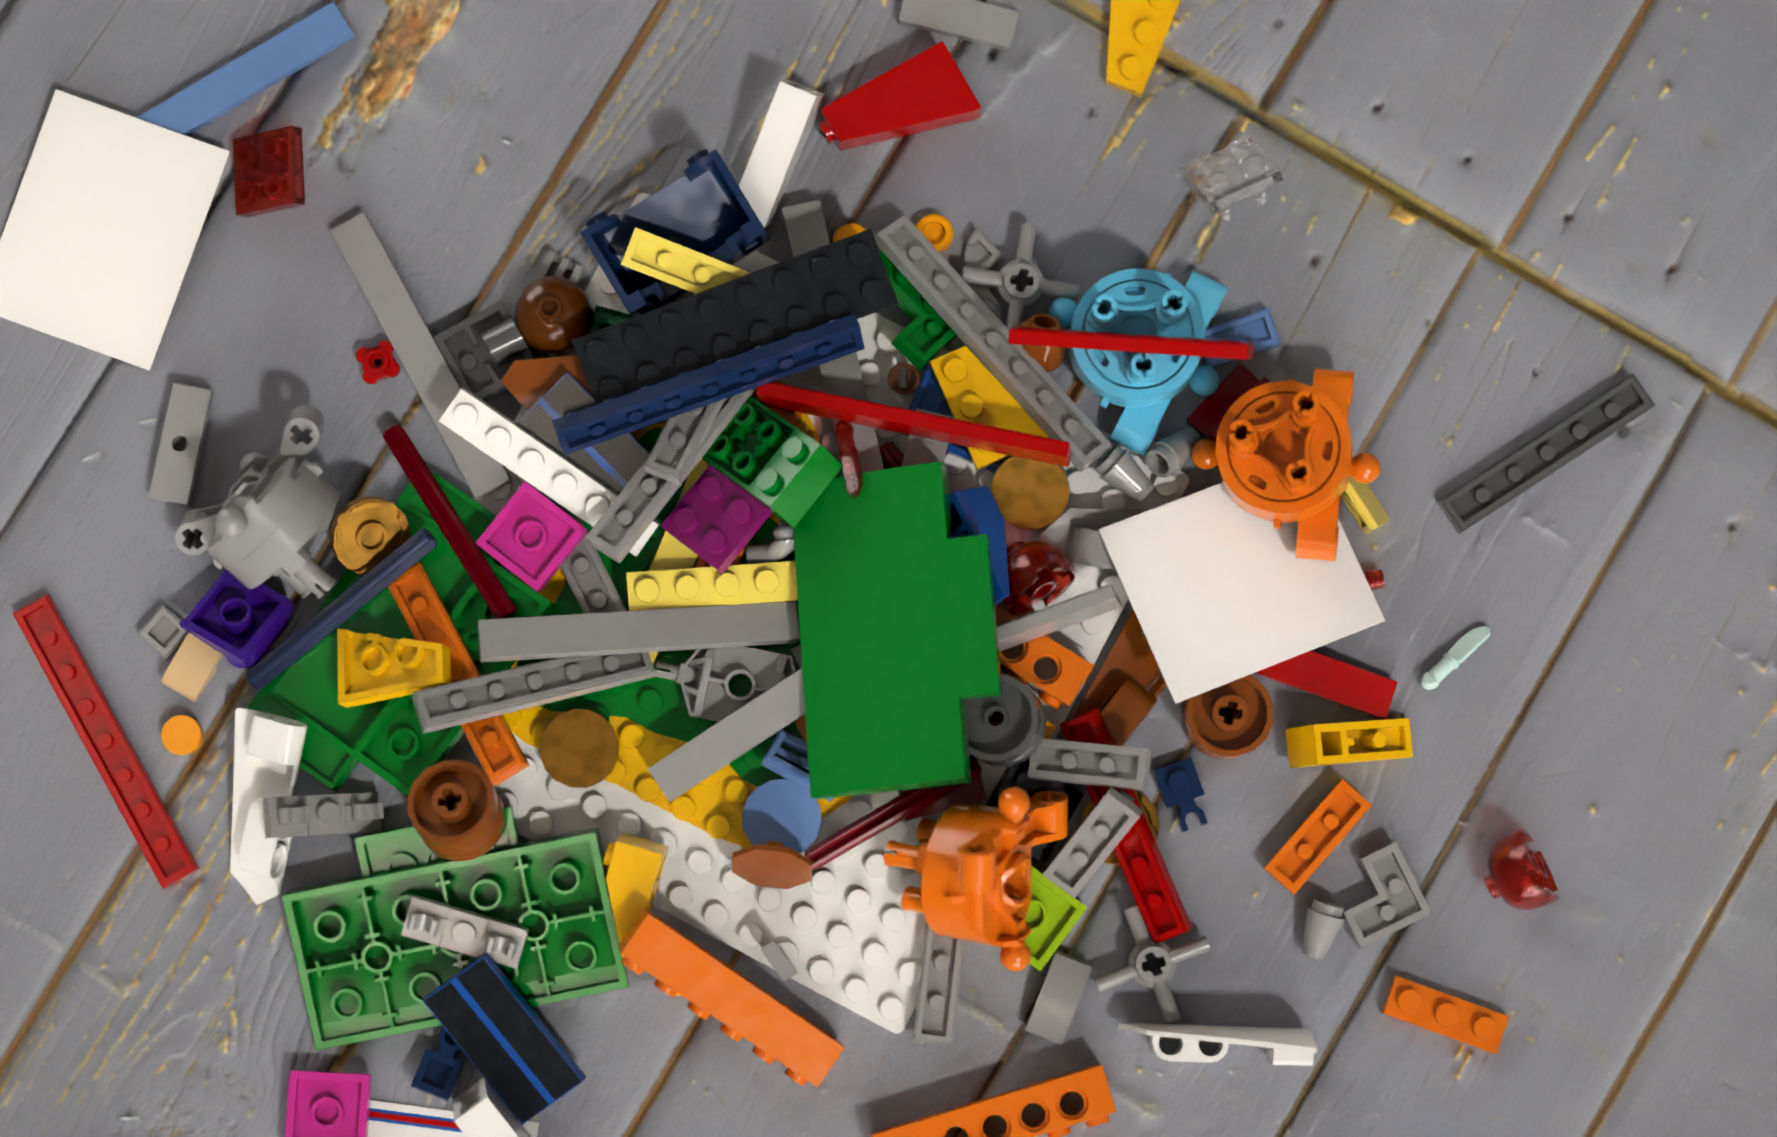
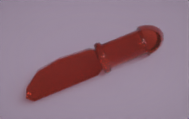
(849, 458)

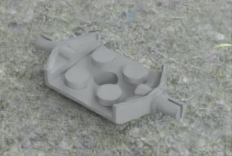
(709, 671)

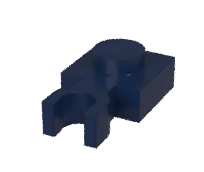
(1179, 787)
(439, 1070)

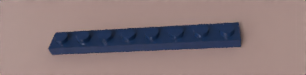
(708, 384)

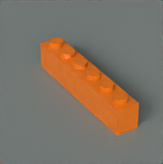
(729, 997)

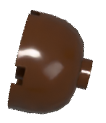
(553, 314)

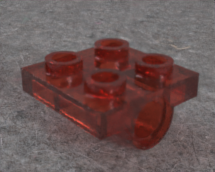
(268, 171)

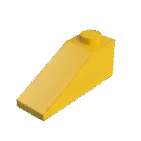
(1349, 742)
(633, 878)

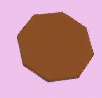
(772, 865)

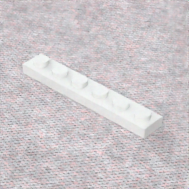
(532, 460)

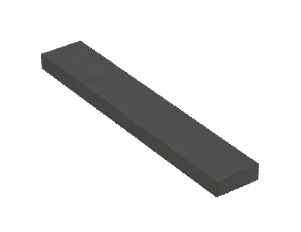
(1545, 453)

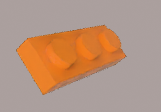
(1317, 836)
(1445, 1014)

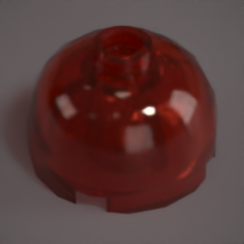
(1036, 574)
(1519, 873)

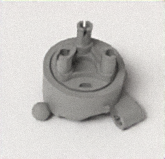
(271, 514)

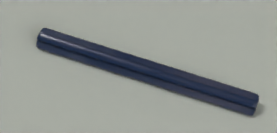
(341, 609)

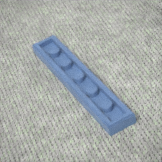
(252, 72)

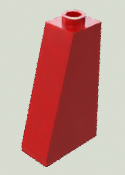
(904, 101)

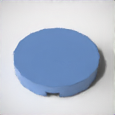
(782, 814)

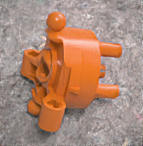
(1290, 456)
(980, 868)

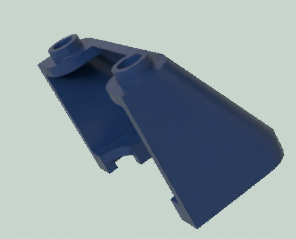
(696, 211)

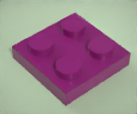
(716, 519)

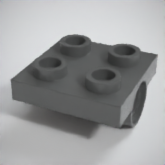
(483, 349)

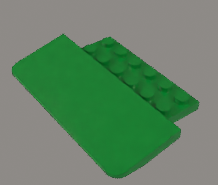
(388, 732)

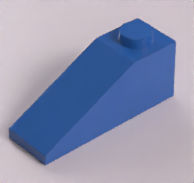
(977, 513)

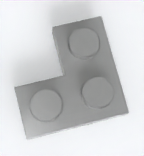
(1396, 900)

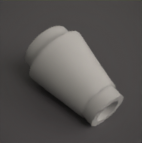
(1171, 452)
(1124, 473)
(1321, 927)

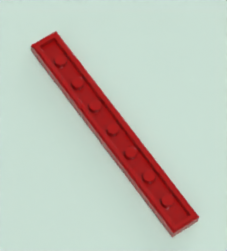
(915, 423)
(106, 741)

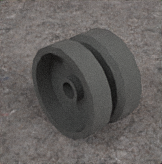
(1018, 733)

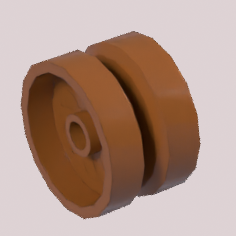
(1244, 733)
(456, 810)

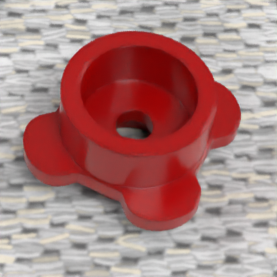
(388, 367)

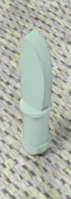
(1456, 655)

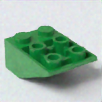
(773, 461)

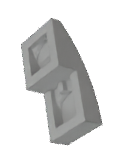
(1059, 997)

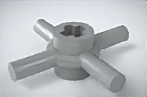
(1020, 266)
(1169, 958)

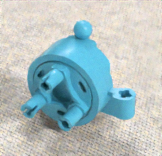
(1143, 383)

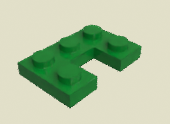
(927, 331)

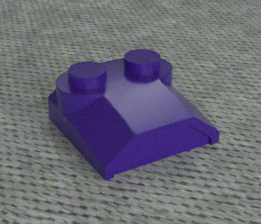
(239, 620)

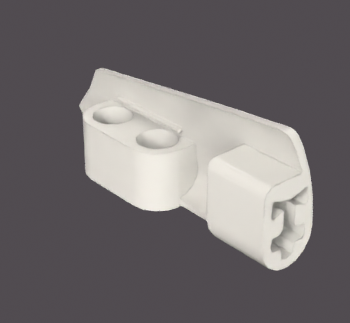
(265, 766)
(1282, 1045)

